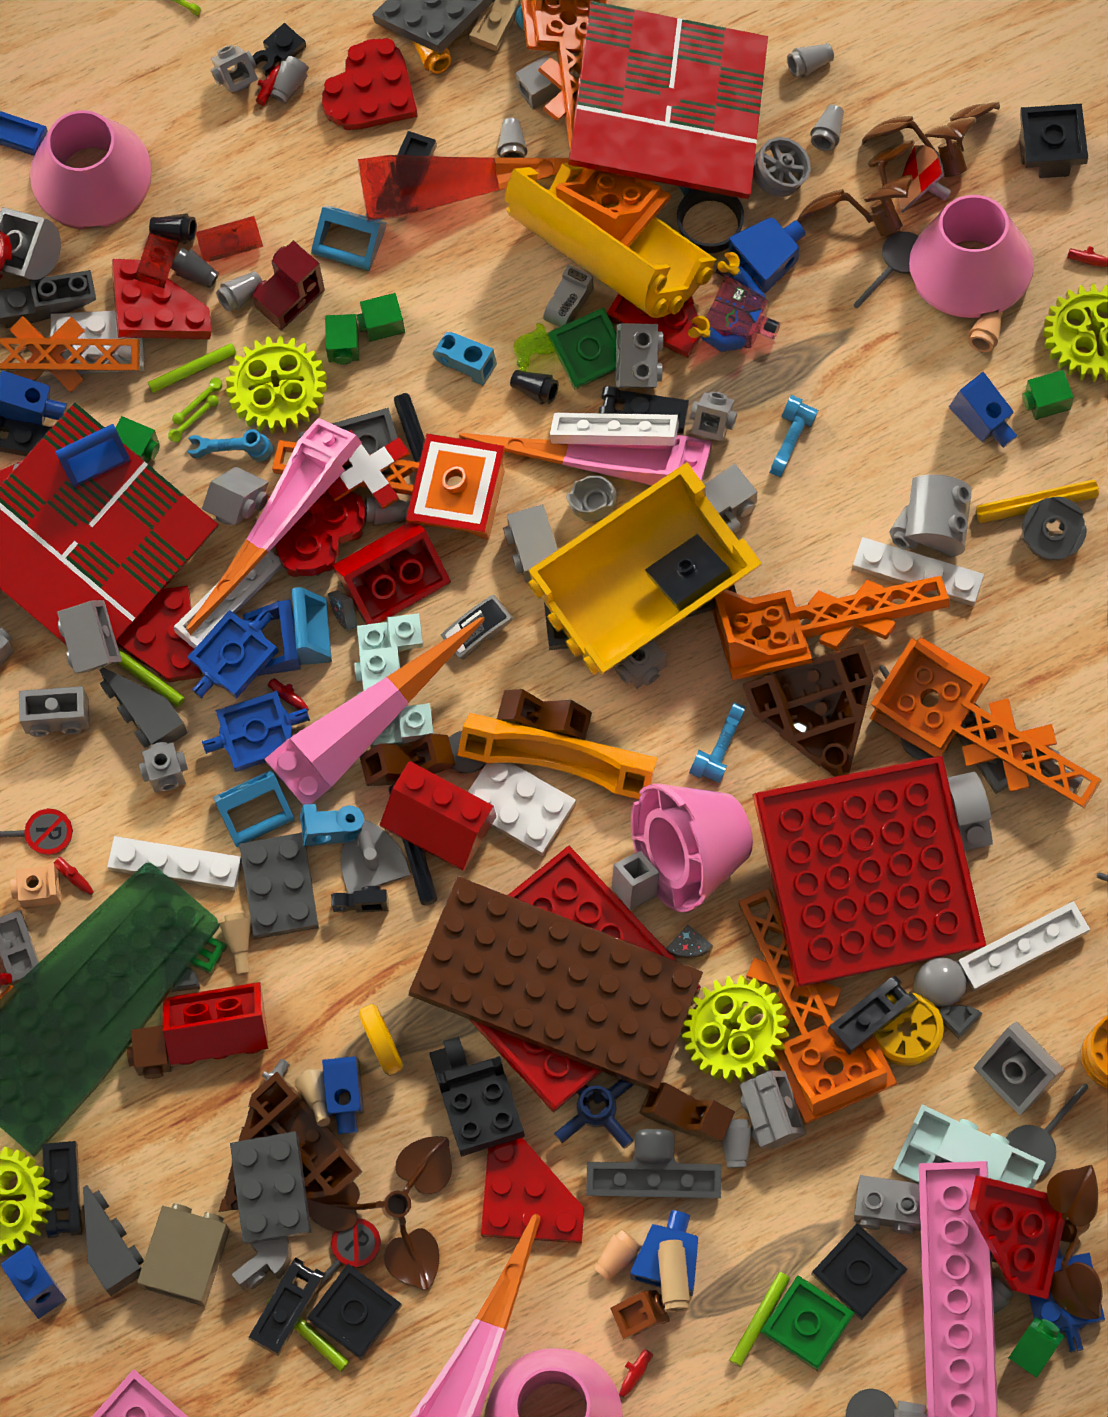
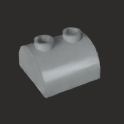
(33, 242)
(939, 513)
(1019, 1068)

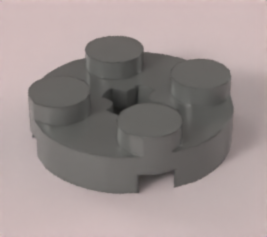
(1071, 523)

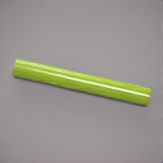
(192, 368)
(151, 680)
(759, 1319)
(321, 1344)

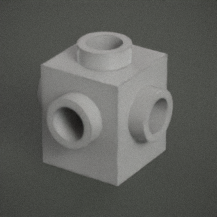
(240, 75)
(713, 416)
(643, 665)
(163, 766)

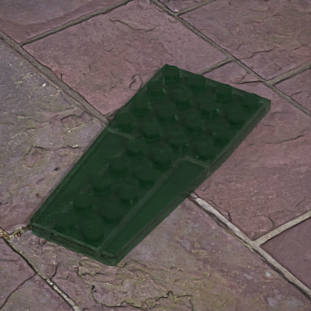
(81, 1001)

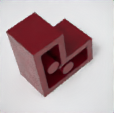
(291, 288)

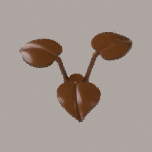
(949, 152)
(883, 211)
(414, 1255)
(1077, 1286)

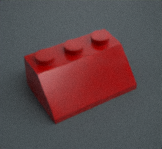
(392, 573)
(437, 816)
(214, 1024)

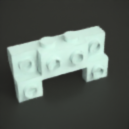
(379, 658)
(946, 1140)

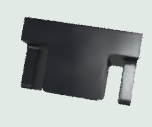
(1053, 139)

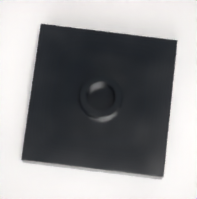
(688, 572)
(859, 1271)
(354, 1311)

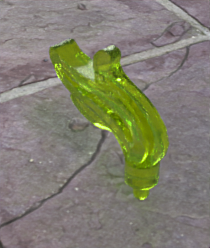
(530, 343)

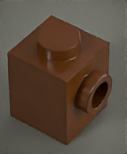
(148, 1052)

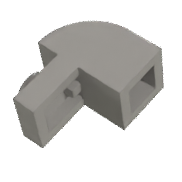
(971, 810)
(271, 1255)

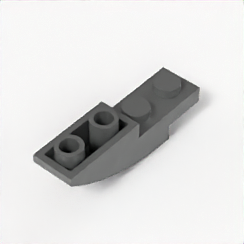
(46, 297)

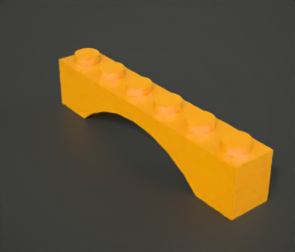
(507, 742)

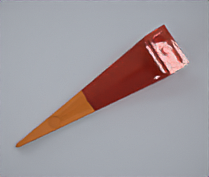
(412, 184)

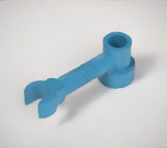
(799, 415)
(252, 442)
(711, 765)

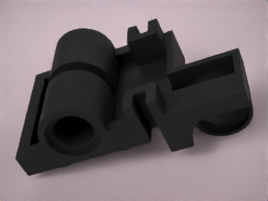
(475, 1099)

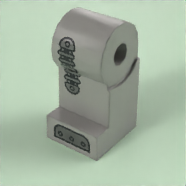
(569, 296)

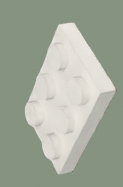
(97, 326)
(523, 804)

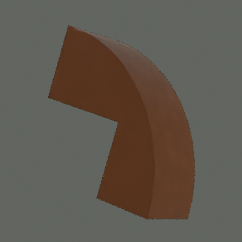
(558, 716)
(387, 761)
(686, 1114)

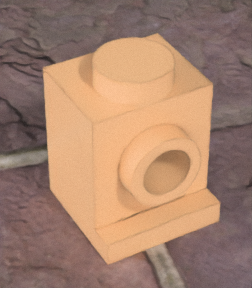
(45, 893)

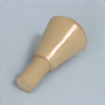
(236, 932)
(312, 1088)

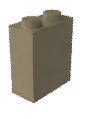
(184, 1254)

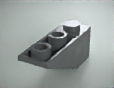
(148, 710)
(107, 1252)

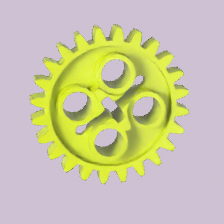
(1065, 338)
(280, 409)
(762, 1037)
(30, 1209)

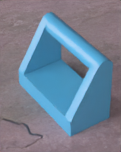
(351, 220)
(311, 627)
(246, 792)

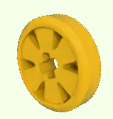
(380, 1039)
(921, 1043)

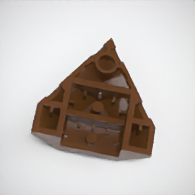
(817, 705)
(280, 1110)

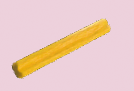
(1020, 504)

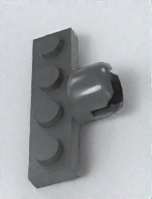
(653, 1172)

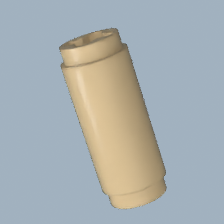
(673, 1276)

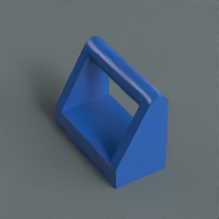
(93, 455)
(284, 611)

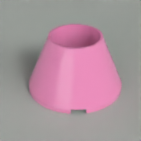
(92, 194)
(965, 279)
(691, 840)
(558, 1367)

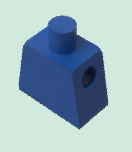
(767, 250)
(27, 400)
(984, 410)
(339, 1077)
(647, 1262)
(32, 1281)

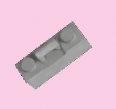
(731, 496)

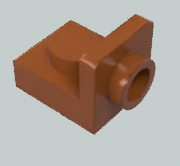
(639, 1313)

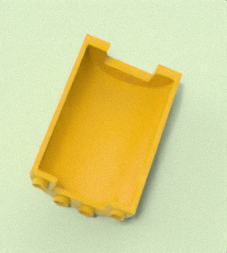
(652, 274)
(600, 578)

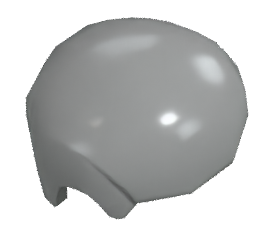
(592, 498)
(941, 982)

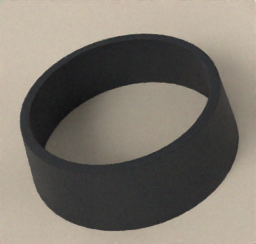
(697, 196)

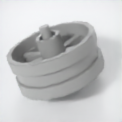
(781, 165)

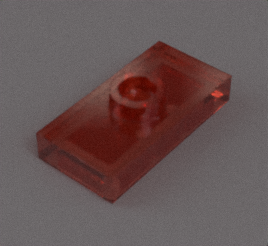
(229, 239)
(156, 260)

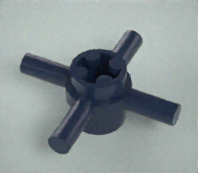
(604, 1118)

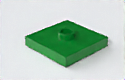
(586, 347)
(807, 1323)

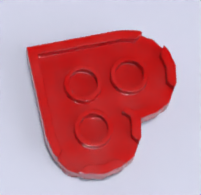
(371, 89)
(316, 537)

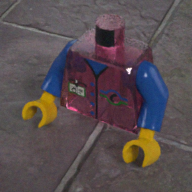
(736, 312)

